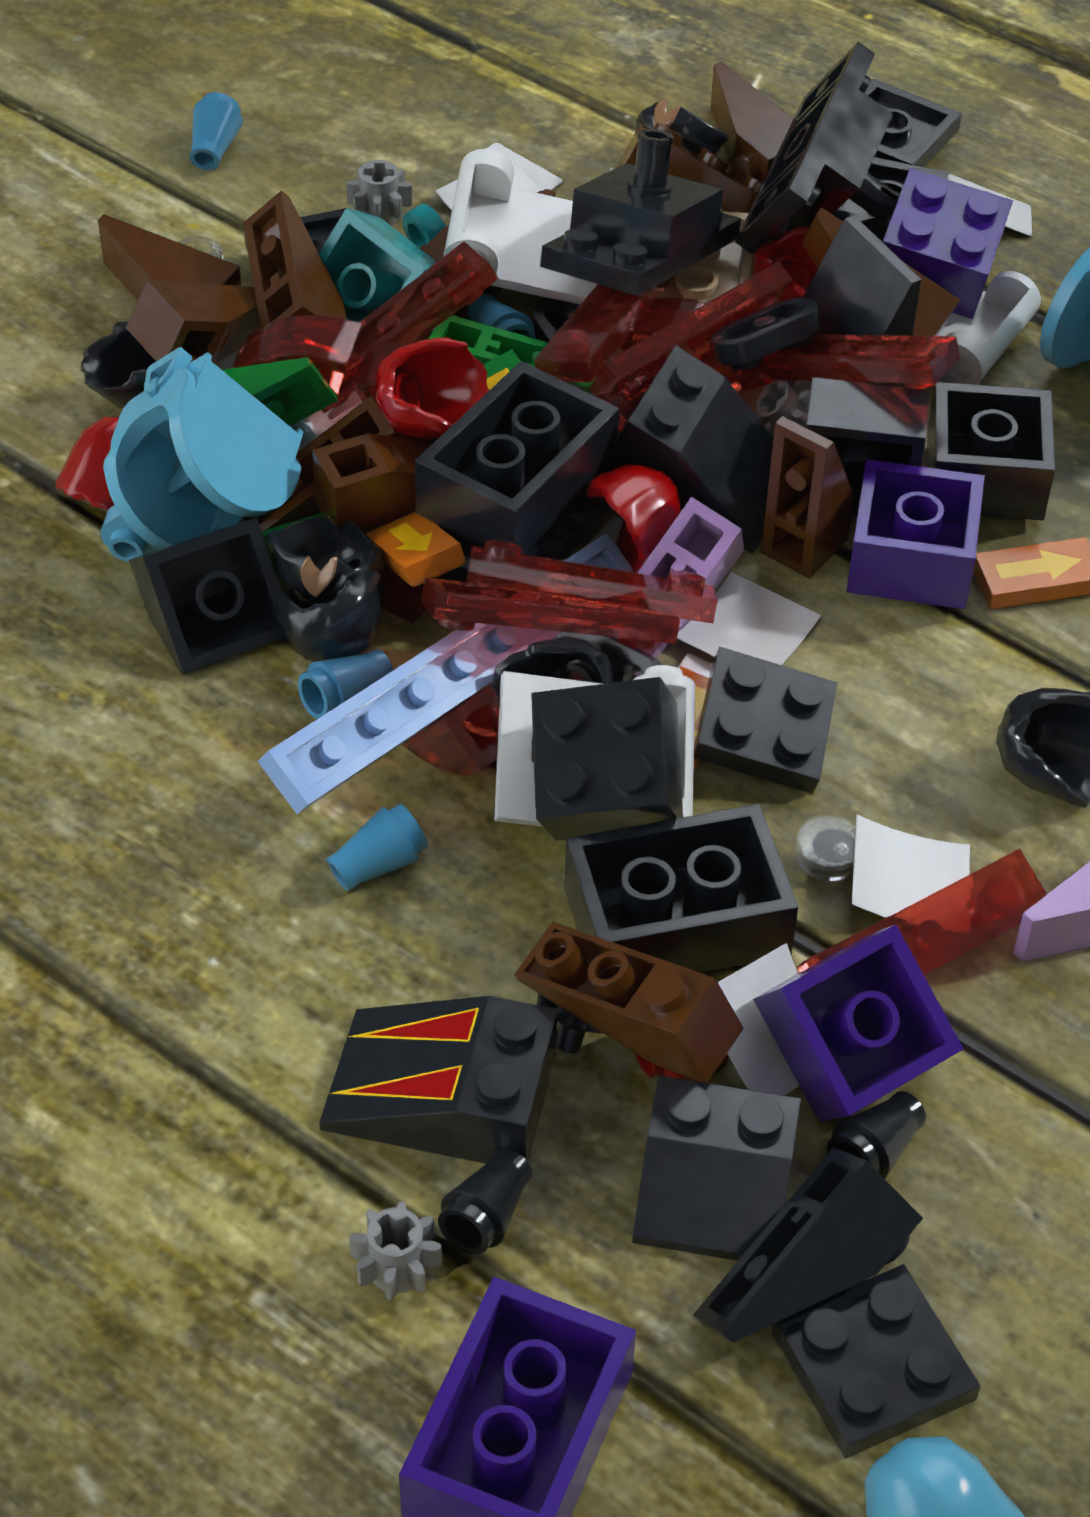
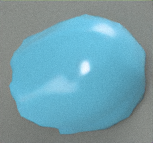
(933, 1481)

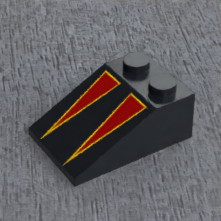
(445, 1076)

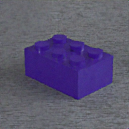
(519, 1410)

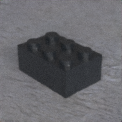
(516, 459)
(685, 889)

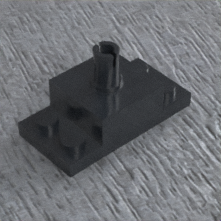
(824, 156)
(640, 223)

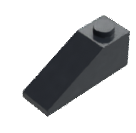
(821, 1242)

